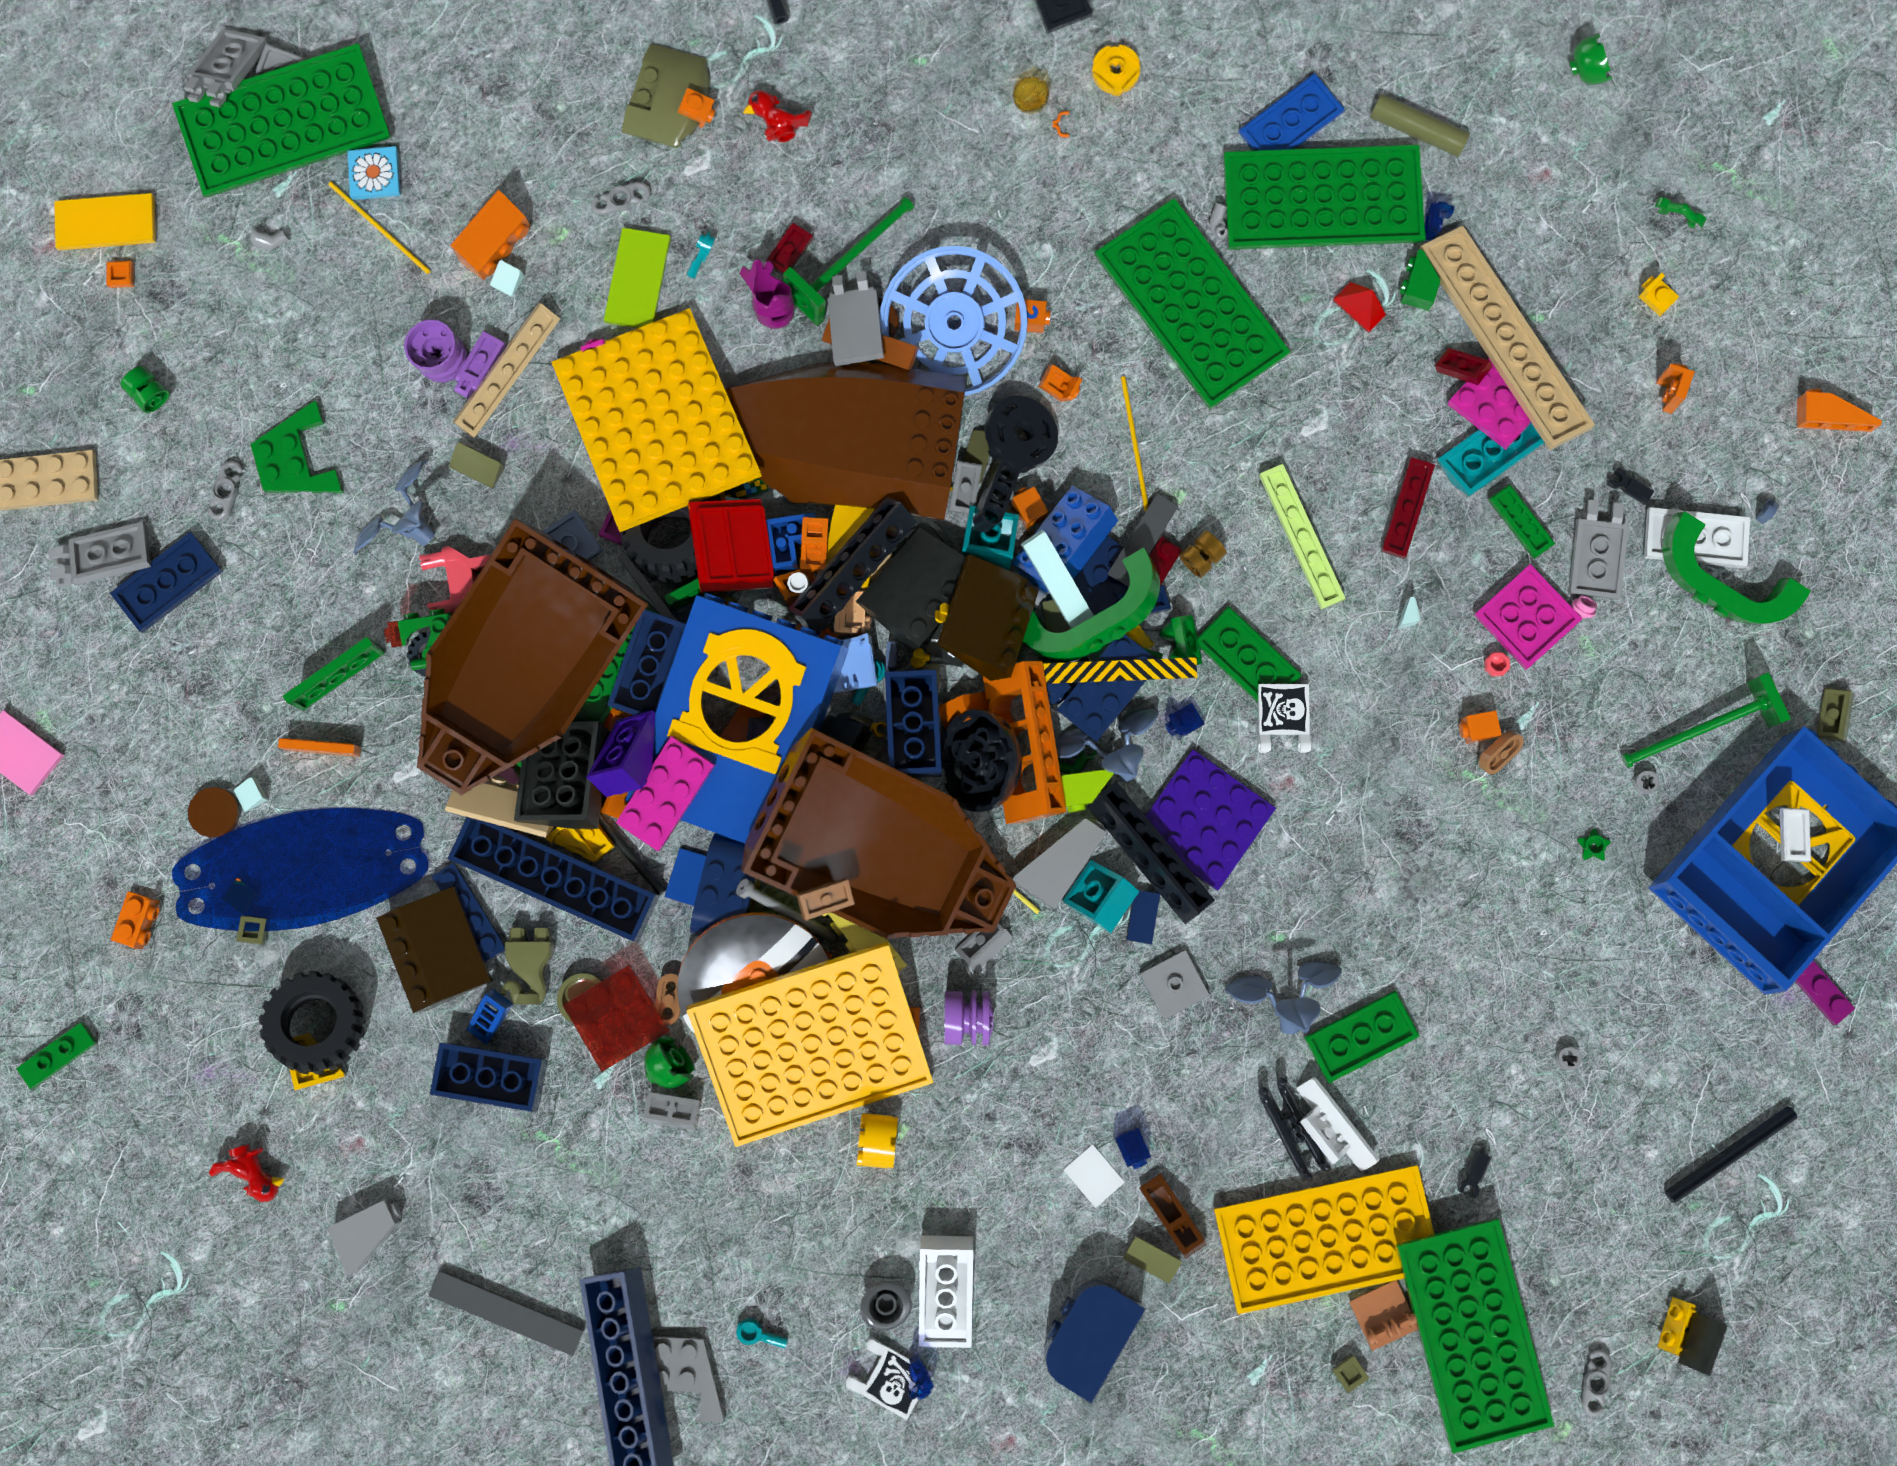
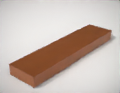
(895, 351)

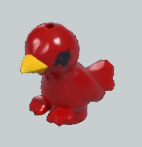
(779, 122)
(247, 1166)

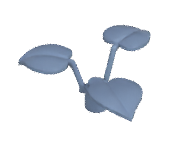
(411, 521)
(1122, 761)
(1293, 1013)

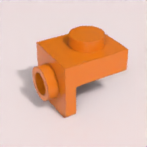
(697, 107)
(1060, 384)

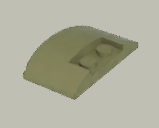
(659, 93)

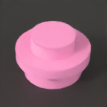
(1584, 606)

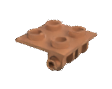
(1383, 1315)

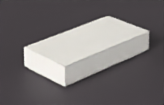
(1795, 835)

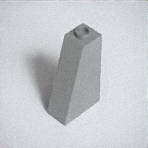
(1057, 867)

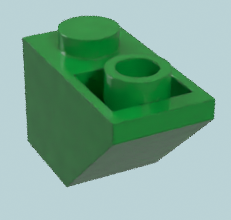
(1422, 282)

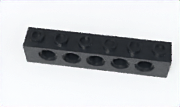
(852, 565)
(1150, 853)

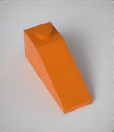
(1831, 412)

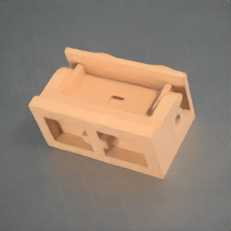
(852, 619)

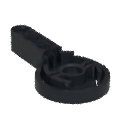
(1013, 454)

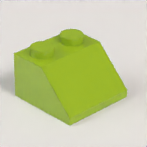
(1083, 788)

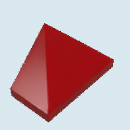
(1360, 305)

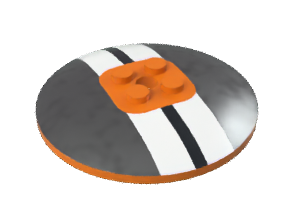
(744, 953)

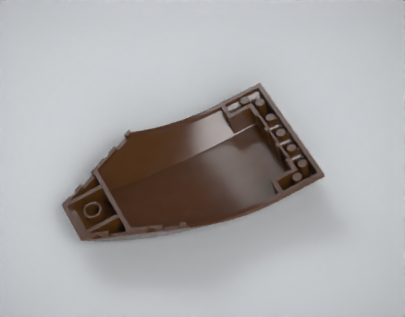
(854, 434)
(519, 657)
(898, 842)

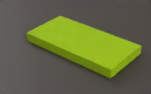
(637, 278)

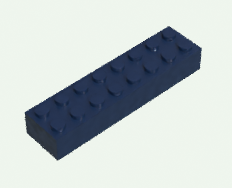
(554, 878)
(626, 1369)

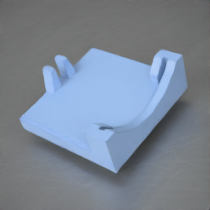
(859, 665)

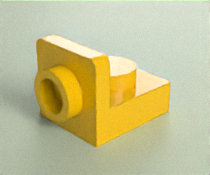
(1658, 294)

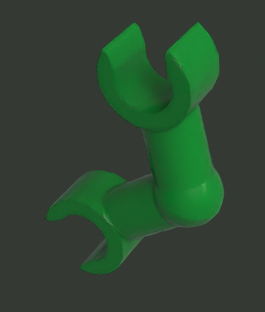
(1666, 206)
(1078, 764)

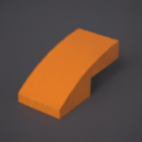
(814, 544)

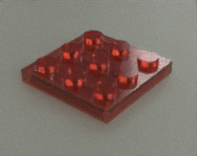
(616, 1018)

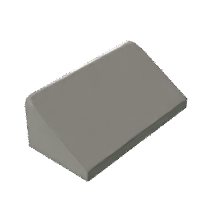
(964, 487)
(982, 946)

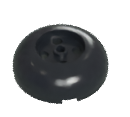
(987, 771)

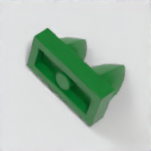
(1183, 632)

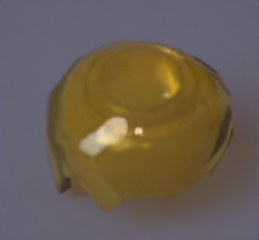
(1031, 95)

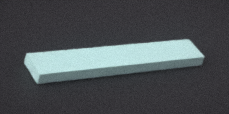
(1059, 583)

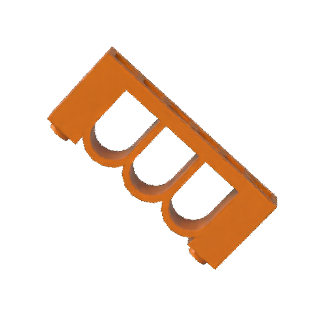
(1049, 797)

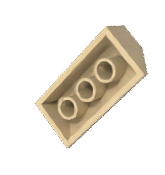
(493, 803)

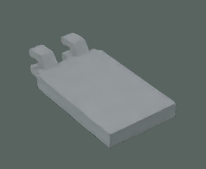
(224, 65)
(855, 322)
(1599, 553)
(101, 555)

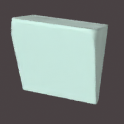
(506, 278)
(1410, 614)
(250, 794)

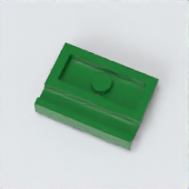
(684, 595)

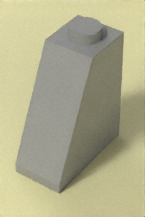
(363, 1234)

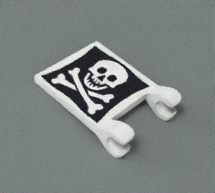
(1283, 711)
(888, 1381)

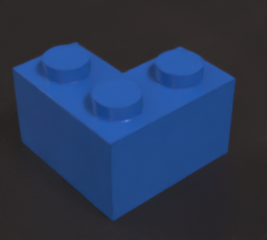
(784, 537)

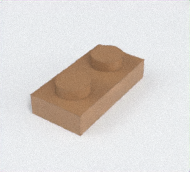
(825, 899)

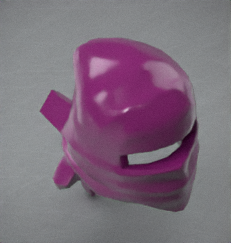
(771, 297)

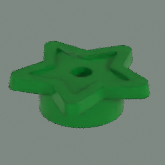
(1600, 843)

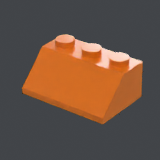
(490, 235)

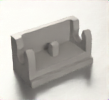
(671, 1111)

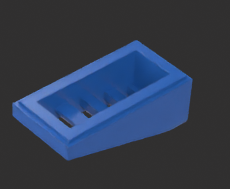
(497, 1001)

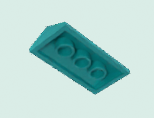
(1481, 459)

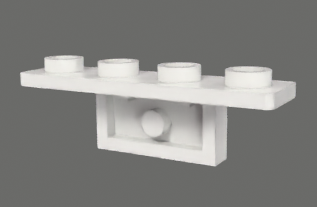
(1332, 1128)

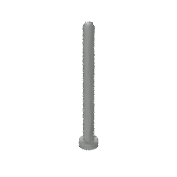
(746, 889)

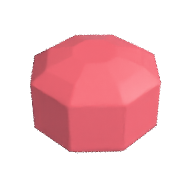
(1497, 664)

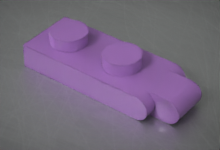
(478, 363)

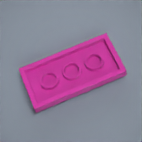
(667, 794)

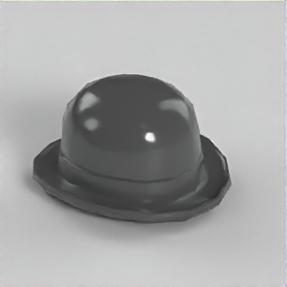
(885, 1305)

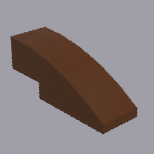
(1173, 1216)

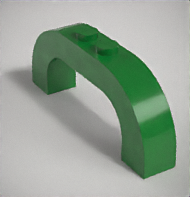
(1683, 568)
(1105, 626)

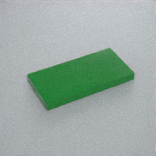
(1245, 654)
(334, 674)
(1361, 1037)

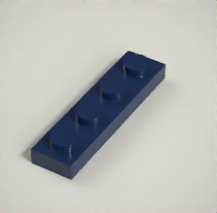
(484, 931)

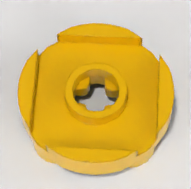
(1116, 83)

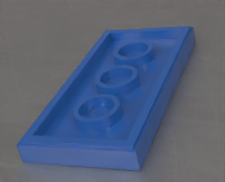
(1293, 117)

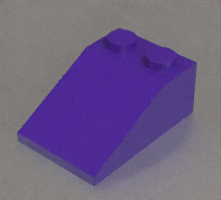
(625, 755)

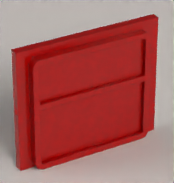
(731, 545)

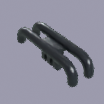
(1292, 1131)

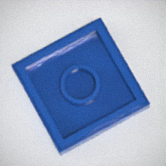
(685, 877)

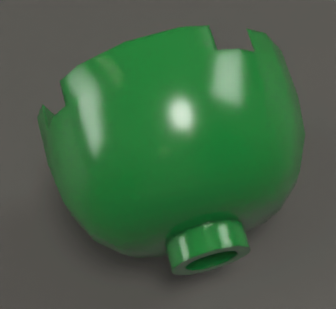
(1590, 61)
(668, 1064)

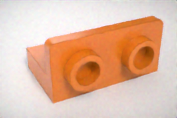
(1677, 380)
(135, 920)

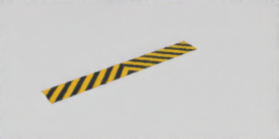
(1120, 670)

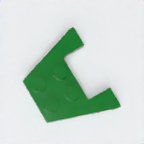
(283, 460)

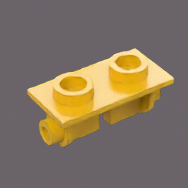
(1678, 1317)

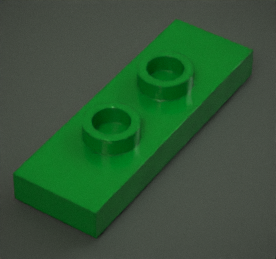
(1521, 521)
(56, 1055)

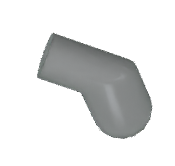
(1217, 222)
(266, 241)

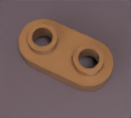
(1501, 752)
(666, 999)

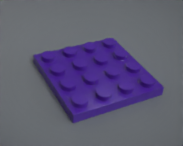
(1208, 818)

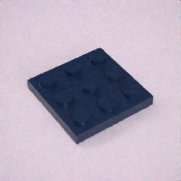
(1093, 581)

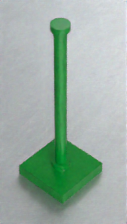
(806, 295)
(1766, 700)

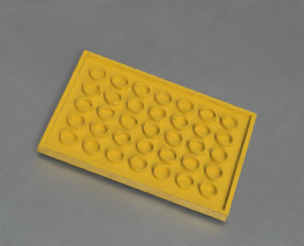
(655, 420)
(810, 1044)

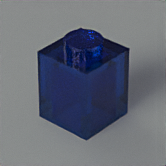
(1132, 1148)

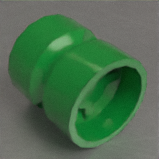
(144, 388)

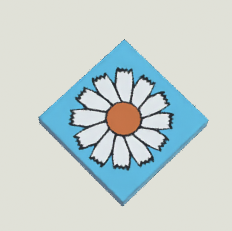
(374, 173)

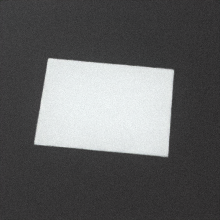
(1094, 1176)

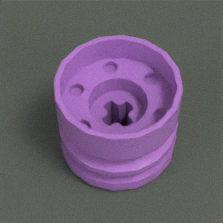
(425, 344)
(967, 1018)

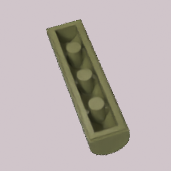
(1420, 125)

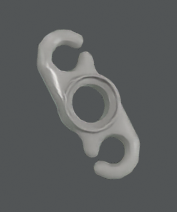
(613, 207)
(221, 480)
(1588, 1393)

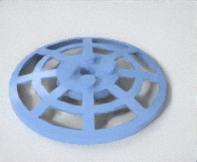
(963, 306)

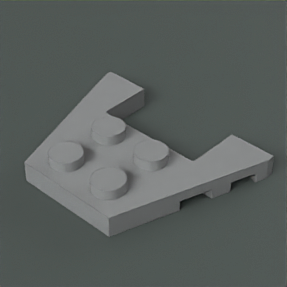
(687, 1367)

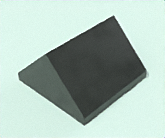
(1703, 1344)

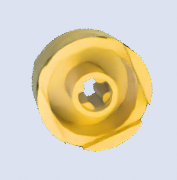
(877, 1141)

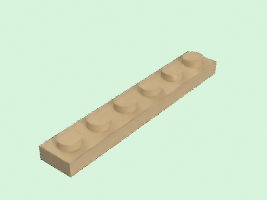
(506, 370)

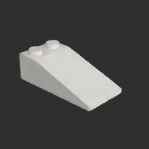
(946, 1291)

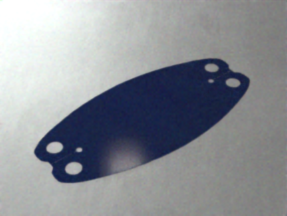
(300, 869)

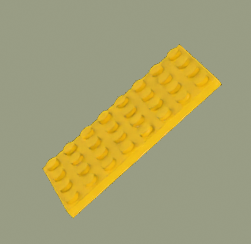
(1321, 1238)

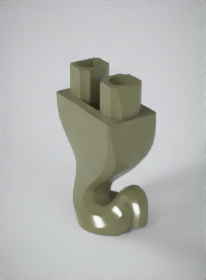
(528, 962)

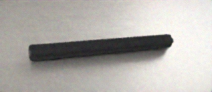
(1731, 1154)

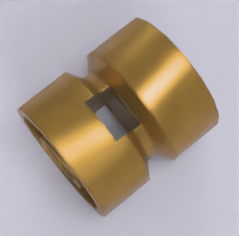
(1209, 548)

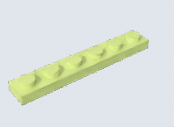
(1302, 536)

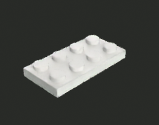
(1721, 542)

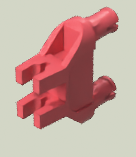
(460, 574)

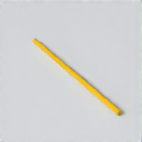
(380, 228)
(1134, 442)

